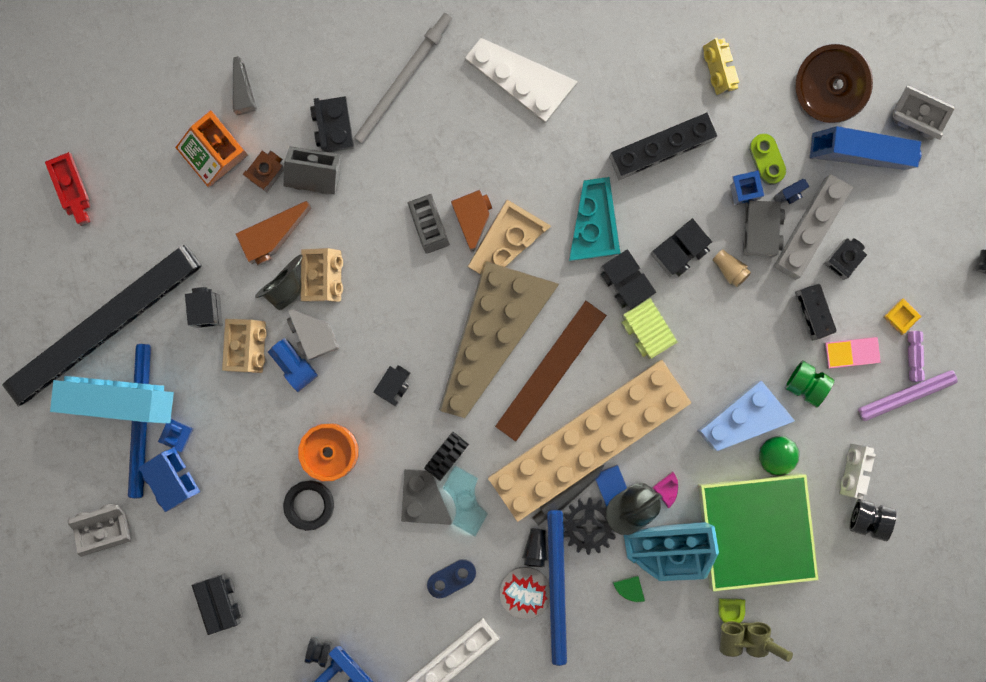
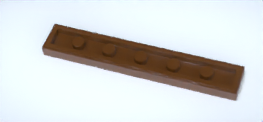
(550, 371)

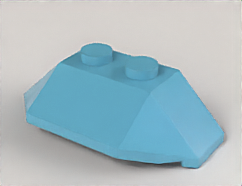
(674, 550)

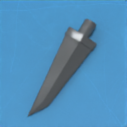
(567, 496)

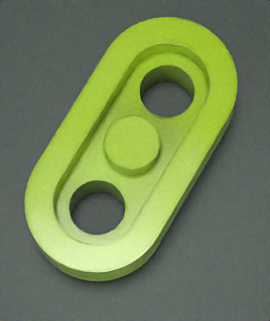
(767, 158)

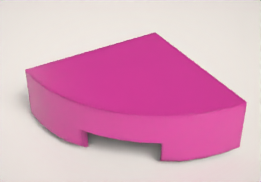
(668, 489)

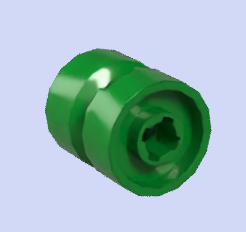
(809, 384)

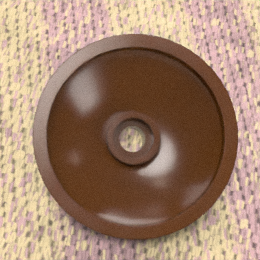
(818, 80)

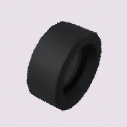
(289, 507)

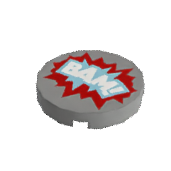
(525, 593)

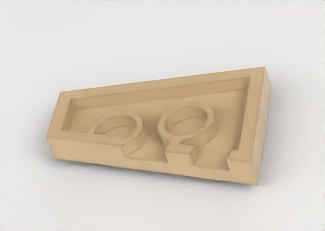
(507, 236)

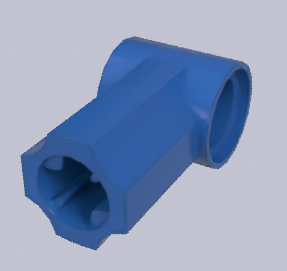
(296, 370)

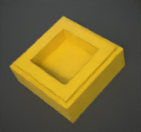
(902, 316)

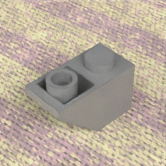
(314, 335)

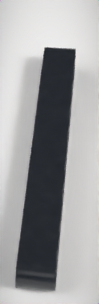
(102, 325)

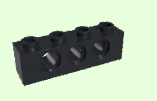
(663, 146)

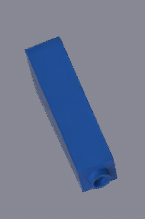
(865, 148)

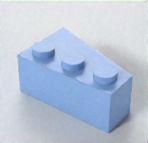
(745, 417)

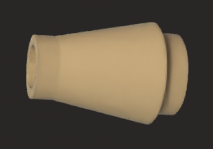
(732, 268)

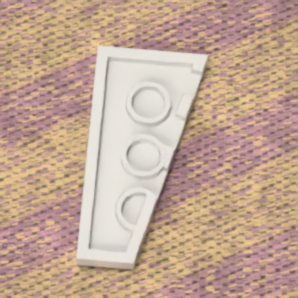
(524, 80)

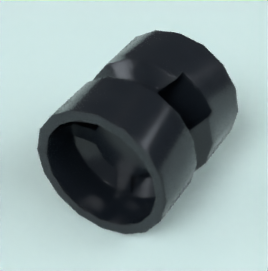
(873, 520)

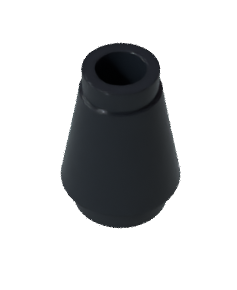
(536, 548)

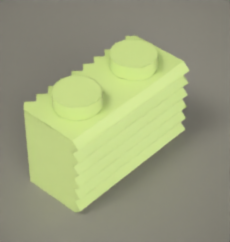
(649, 329)

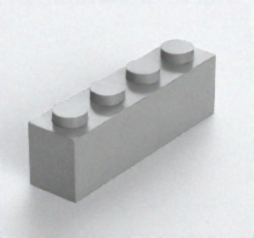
(813, 226)

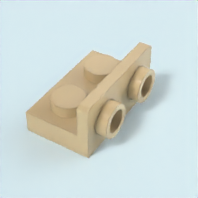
(321, 275)
(244, 345)

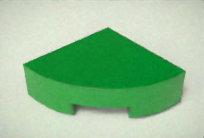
(630, 589)

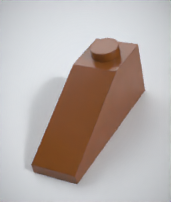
(269, 235)

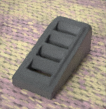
(242, 93)
(435, 243)

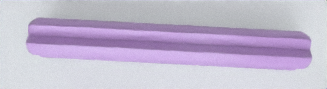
(907, 395)

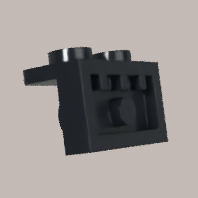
(333, 124)
(815, 312)

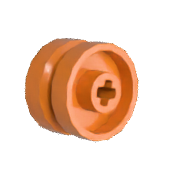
(313, 446)

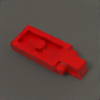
(69, 187)

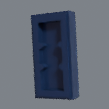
(792, 193)

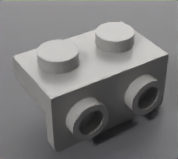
(922, 113)
(99, 529)

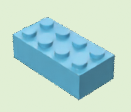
(112, 399)

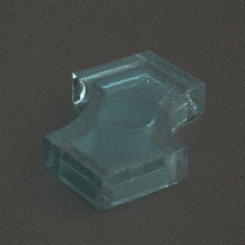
(468, 512)

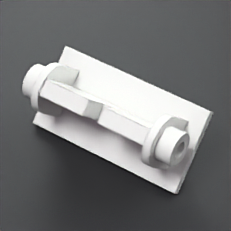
(853, 482)

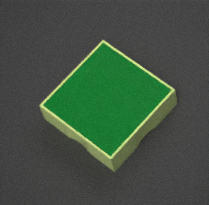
(760, 531)

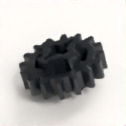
(576, 526)

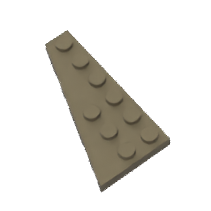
(497, 320)

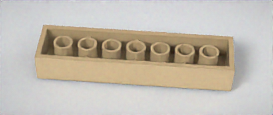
(589, 440)

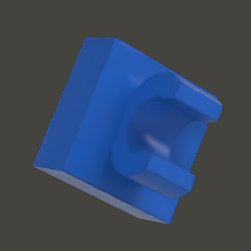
(175, 435)

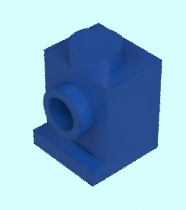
(746, 187)

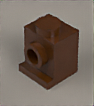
(267, 179)

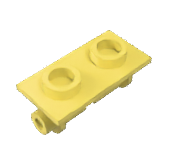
(722, 77)

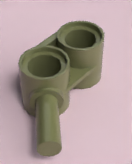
(754, 637)

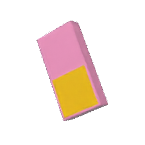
(852, 352)

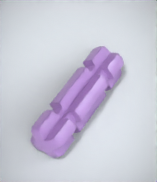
(916, 356)

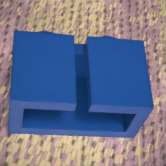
(164, 482)

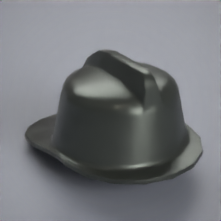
(284, 287)
(633, 509)

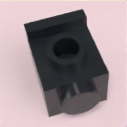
(838, 262)
(393, 384)

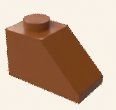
(472, 216)

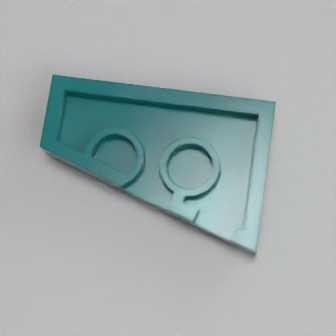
(595, 223)

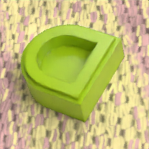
(731, 609)

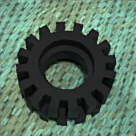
(446, 456)

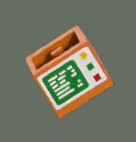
(210, 149)

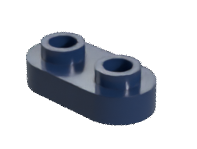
(451, 579)

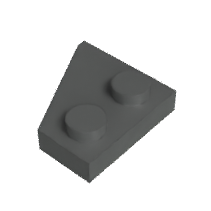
(422, 499)

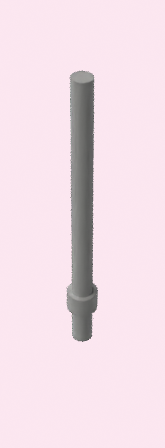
(432, 38)

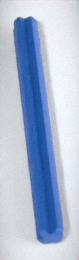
(138, 428)
(557, 587)

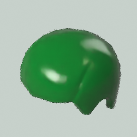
(779, 455)

